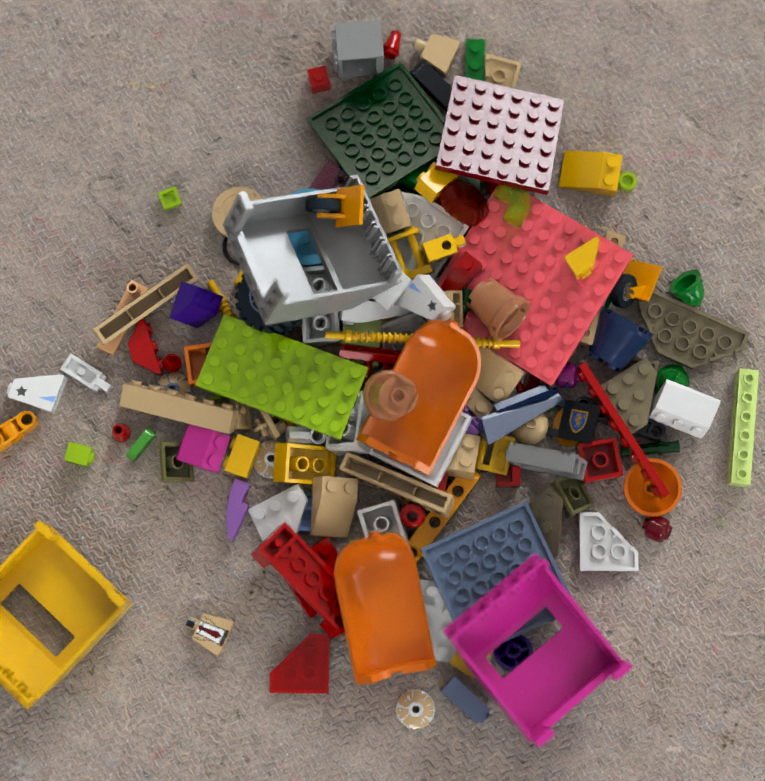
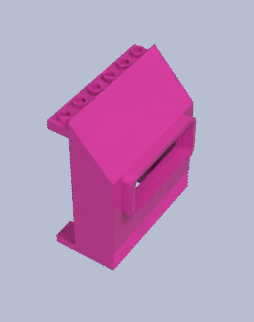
(553, 675)

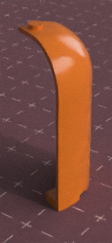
(445, 369)
(382, 608)

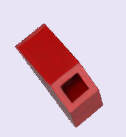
(144, 350)

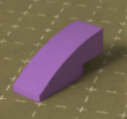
(236, 508)

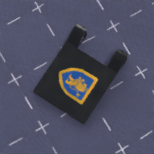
(577, 422)

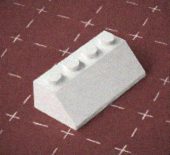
(315, 327)

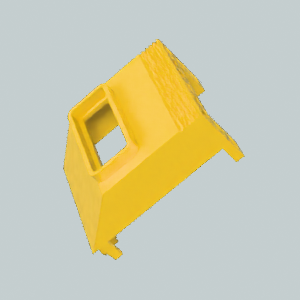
(71, 592)

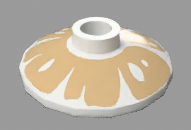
(261, 463)
(415, 698)

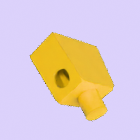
(434, 252)

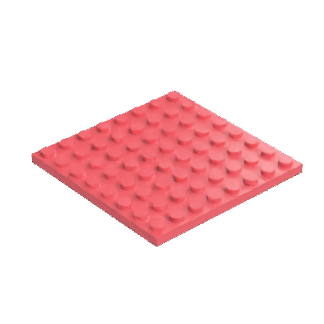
(534, 267)

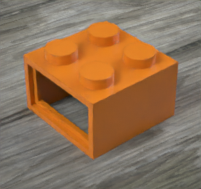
(195, 358)

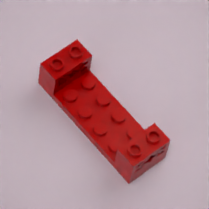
(305, 573)

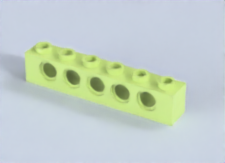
(742, 427)

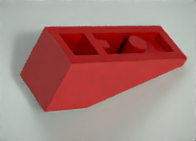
(462, 273)

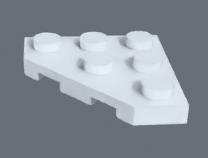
(281, 508)
(603, 546)

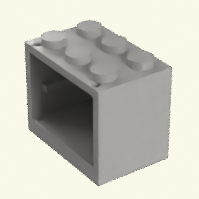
(358, 49)

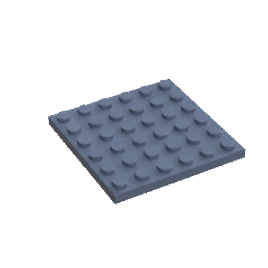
(483, 555)

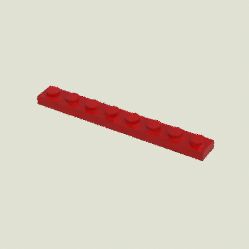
(626, 437)

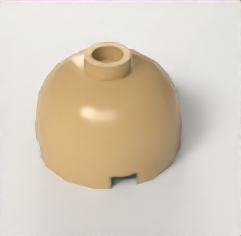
(532, 431)

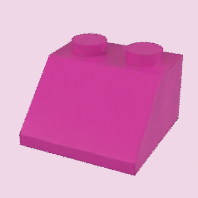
(203, 448)

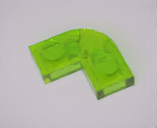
(518, 204)

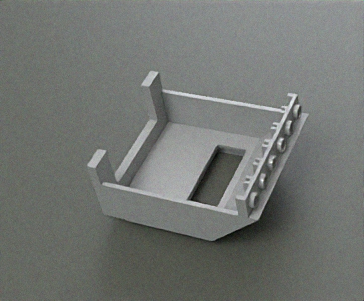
(354, 257)

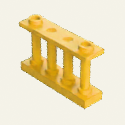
(421, 267)

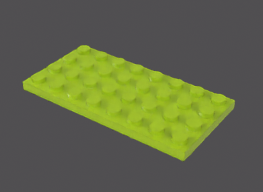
(282, 377)

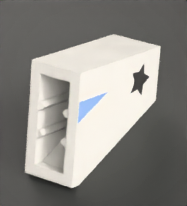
(426, 299)
(38, 392)

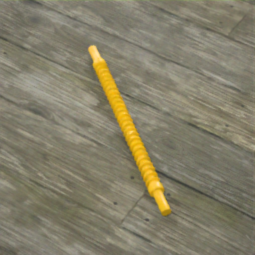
(348, 336)

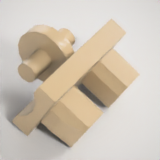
(274, 430)

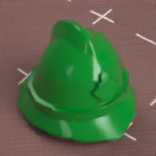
(688, 288)
(671, 372)

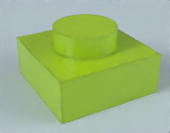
(170, 198)

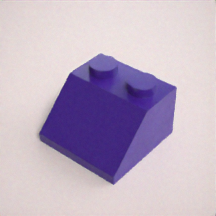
(195, 305)

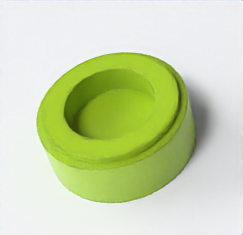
(627, 181)

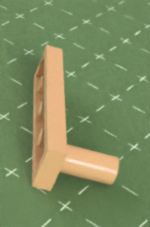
(133, 291)

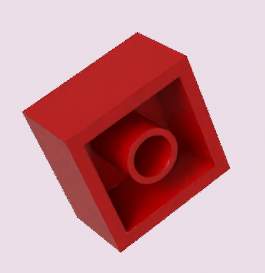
(602, 460)

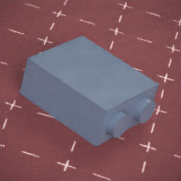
(465, 700)

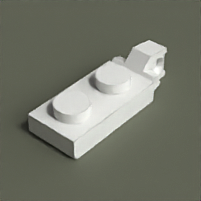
(85, 374)

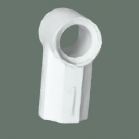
(301, 434)

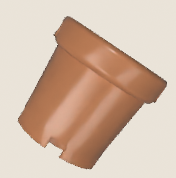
(498, 308)
(389, 395)

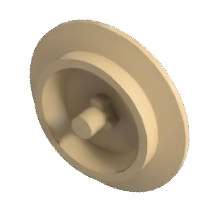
(224, 203)

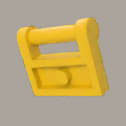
(497, 461)

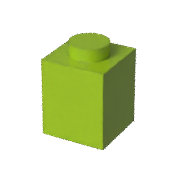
(79, 454)

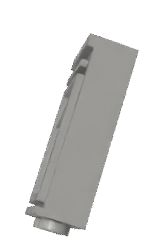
(546, 461)

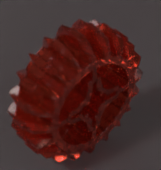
(464, 203)

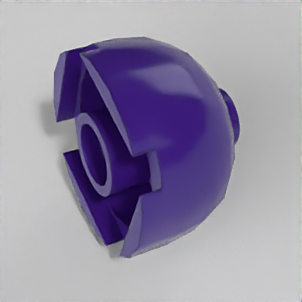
(513, 652)

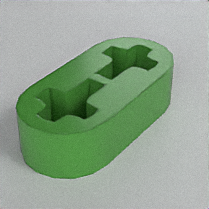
(141, 444)

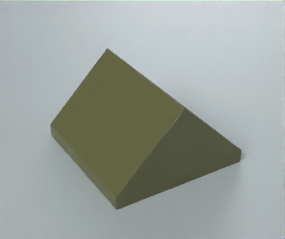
(171, 469)
(574, 495)

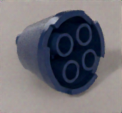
(617, 340)

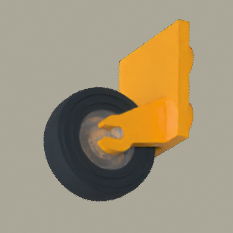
(346, 203)
(635, 283)

